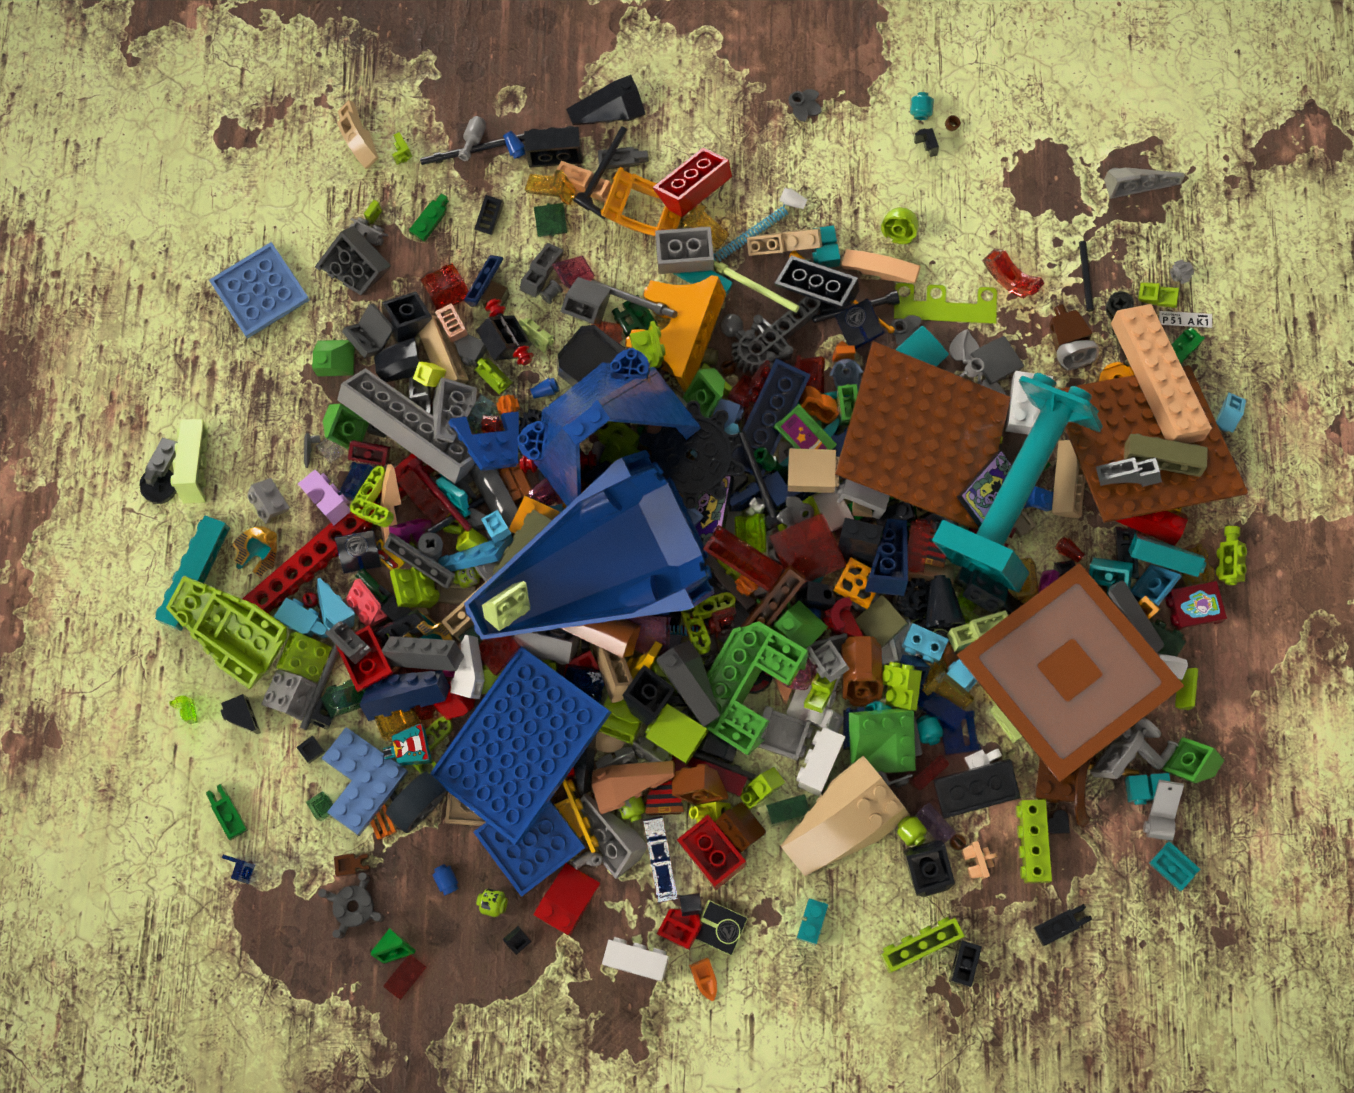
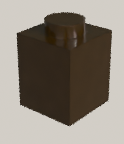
(495, 291)

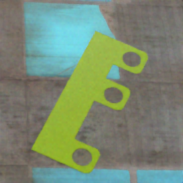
(940, 310)

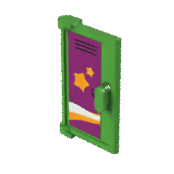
(801, 433)

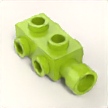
(1232, 557)

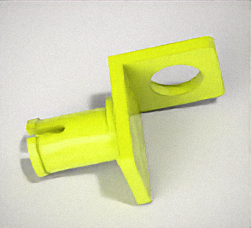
(712, 809)

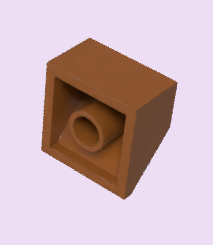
(698, 785)

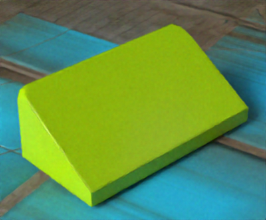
(1187, 695)

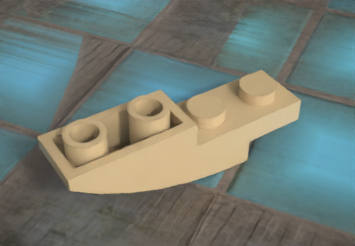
(356, 137)
(784, 241)

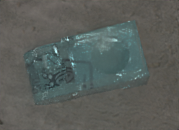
(481, 407)

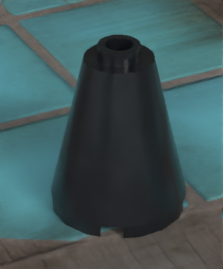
(943, 605)

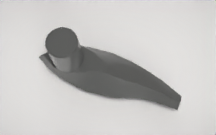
(308, 440)

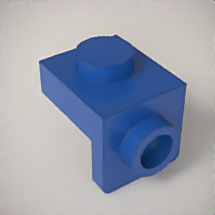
(1040, 499)

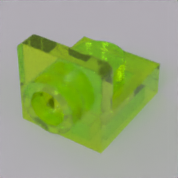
(187, 711)

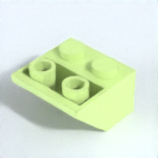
(507, 605)

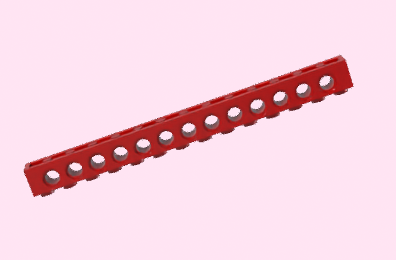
(311, 550)

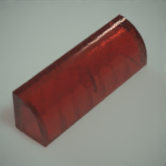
(743, 558)

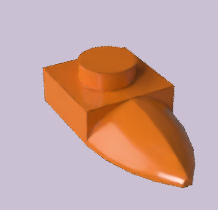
(704, 978)

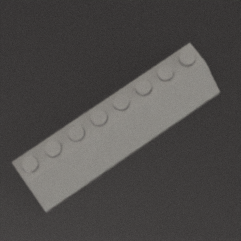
(404, 423)

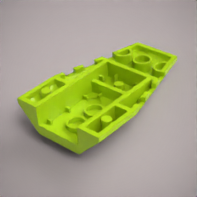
(230, 629)

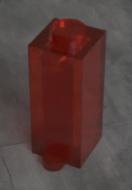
(918, 545)

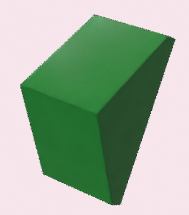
(391, 947)

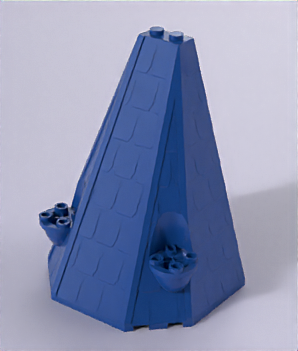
(613, 392)
(606, 557)

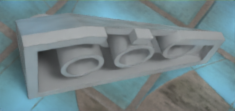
(1133, 180)
(451, 401)
(617, 841)

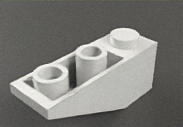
(469, 676)

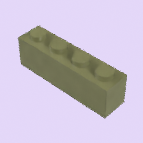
(1170, 455)
(533, 524)

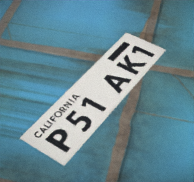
(1185, 319)

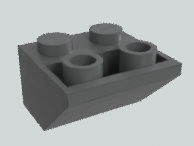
(586, 301)

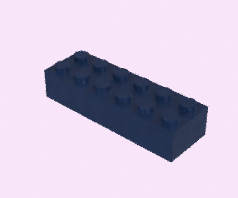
(775, 402)

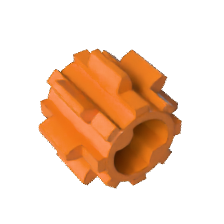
(507, 404)
(746, 586)

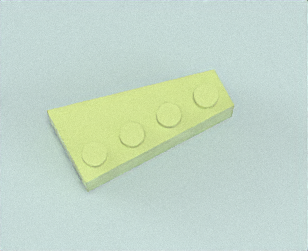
(190, 461)

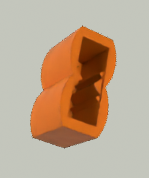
(819, 404)

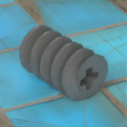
(431, 545)

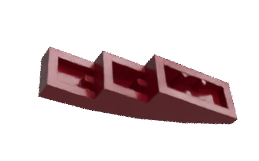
(733, 782)

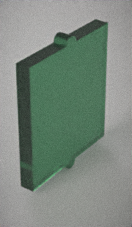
(550, 219)

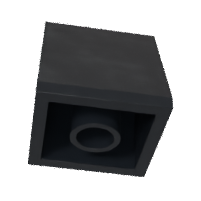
(859, 541)

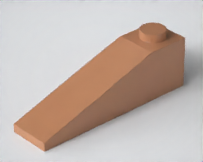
(621, 782)

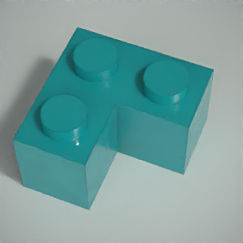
(1109, 572)

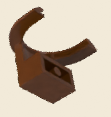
(1068, 790)

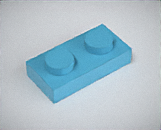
(496, 526)

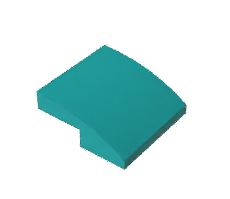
(923, 347)

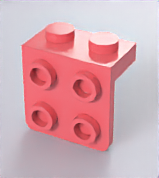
(365, 604)

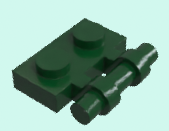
(639, 315)

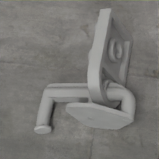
(1124, 750)

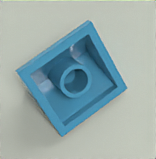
(1155, 584)

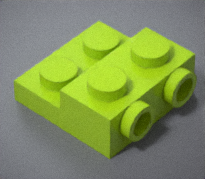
(413, 588)
(902, 685)

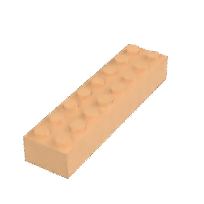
(1160, 375)

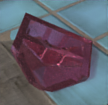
(571, 269)

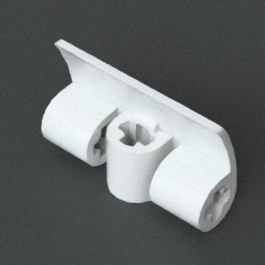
(797, 710)

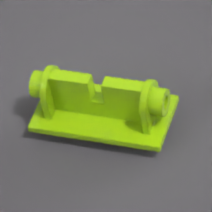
(493, 375)

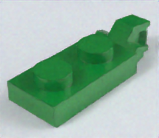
(429, 218)

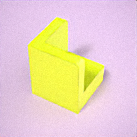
(428, 374)
(469, 539)

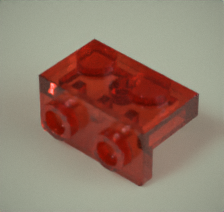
(816, 368)

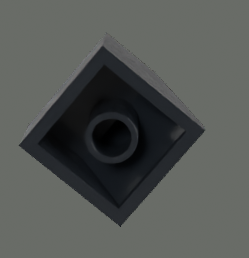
(406, 315)
(647, 695)

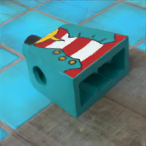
(410, 747)

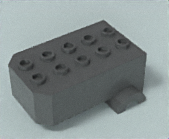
(585, 352)

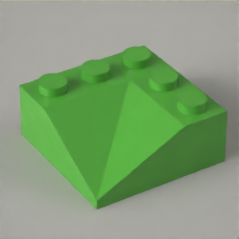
(883, 739)

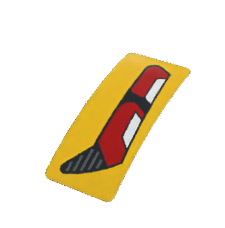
(387, 557)

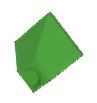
(333, 358)
(706, 389)
(343, 425)
(800, 625)
(1193, 761)

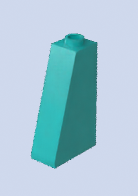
(1166, 555)

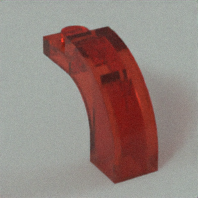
(1009, 276)

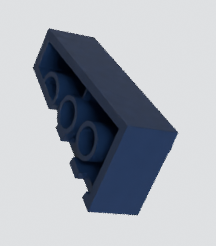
(890, 564)
(404, 693)

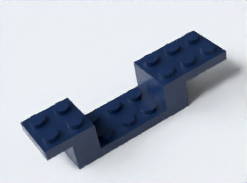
(776, 486)

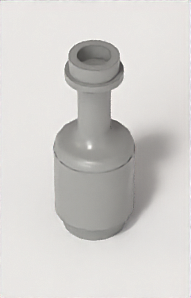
(472, 136)

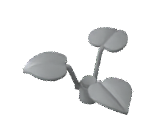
(960, 350)

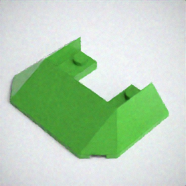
(735, 672)

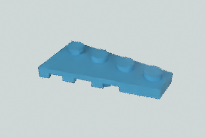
(477, 555)

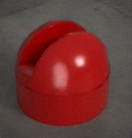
(313, 597)

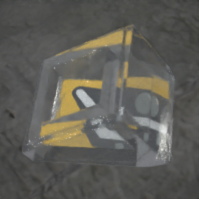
(330, 450)

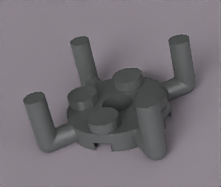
(341, 903)

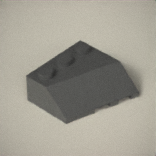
(353, 261)

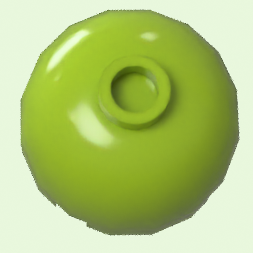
(900, 225)

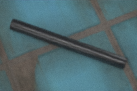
(1086, 276)
(450, 519)

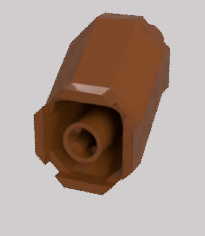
(864, 678)

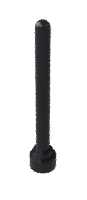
(891, 299)

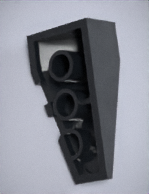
(613, 102)
(584, 768)

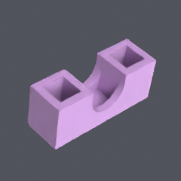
(332, 504)

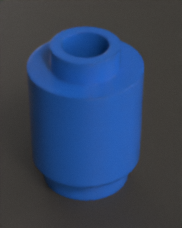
(445, 879)

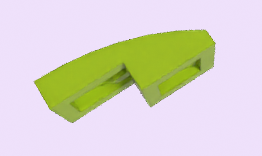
(1160, 296)
(819, 693)

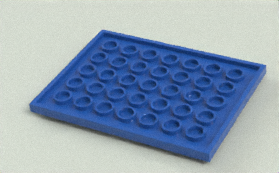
(519, 745)

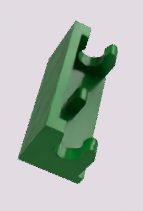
(1187, 344)

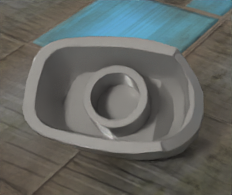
(1077, 354)

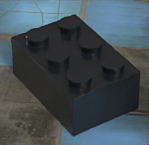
(552, 146)

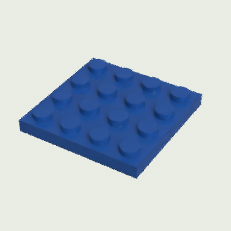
(540, 852)

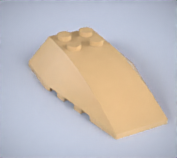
(846, 818)

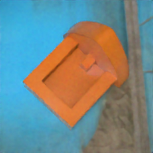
(843, 351)

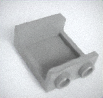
(864, 496)
(785, 734)

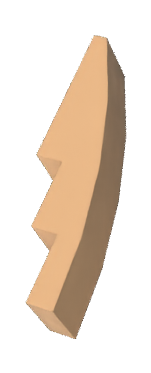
(581, 178)
(880, 265)
(389, 497)

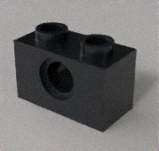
(965, 963)

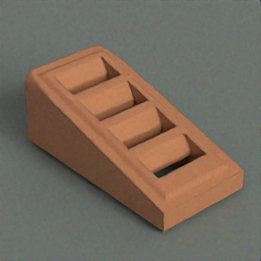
(457, 334)

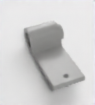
(1163, 811)

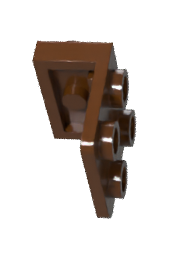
(740, 827)

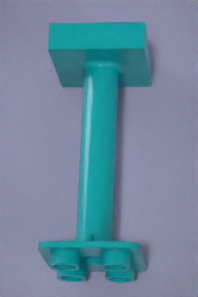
(986, 548)

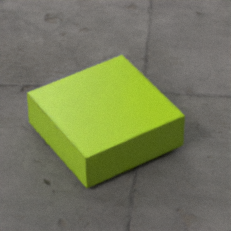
(373, 212)

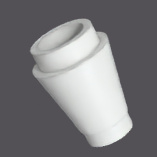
(792, 198)

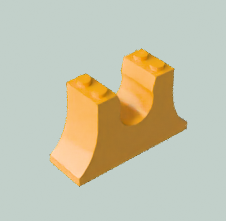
(691, 330)

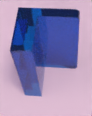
(242, 870)

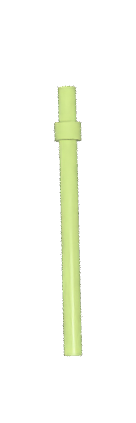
(723, 269)

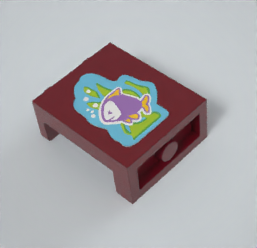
(1195, 605)

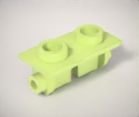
(539, 339)

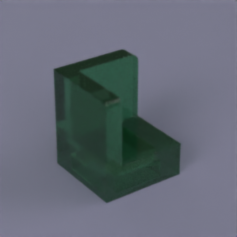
(320, 805)

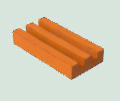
(385, 833)

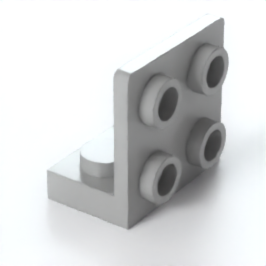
(289, 694)

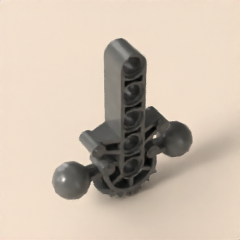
(732, 326)

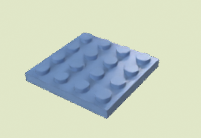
(259, 290)

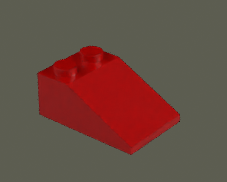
(372, 666)
(712, 852)
(567, 899)

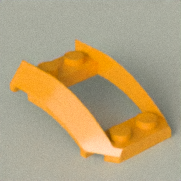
(618, 197)

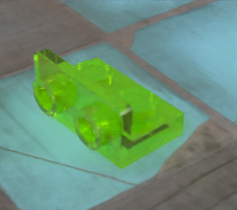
(752, 531)

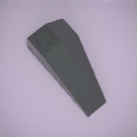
(688, 676)

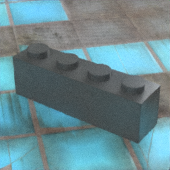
(423, 653)

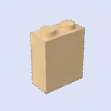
(812, 470)

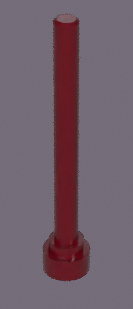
(417, 466)

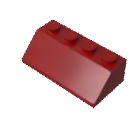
(693, 181)
(1162, 525)

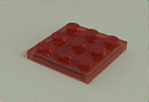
(809, 548)

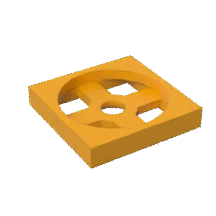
(854, 564)

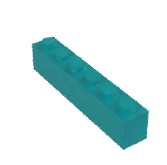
(195, 563)

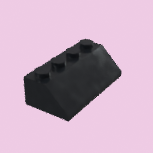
(818, 282)

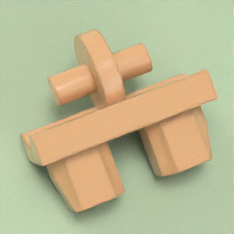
(974, 851)

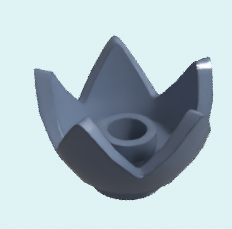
(844, 377)

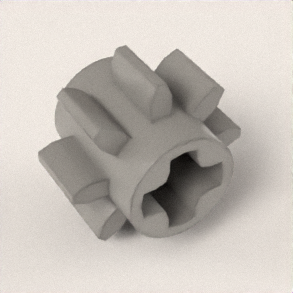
(1181, 271)

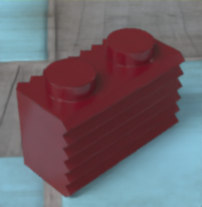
(369, 453)

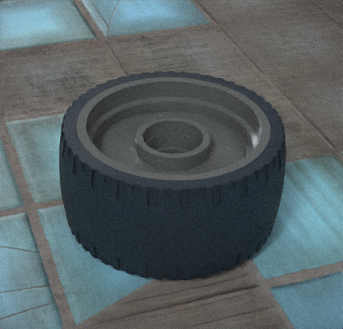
(416, 802)

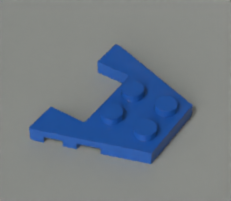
(491, 449)

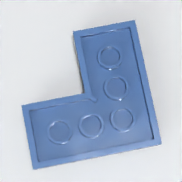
(371, 780)

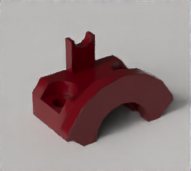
(840, 606)

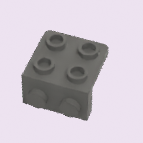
(370, 333)

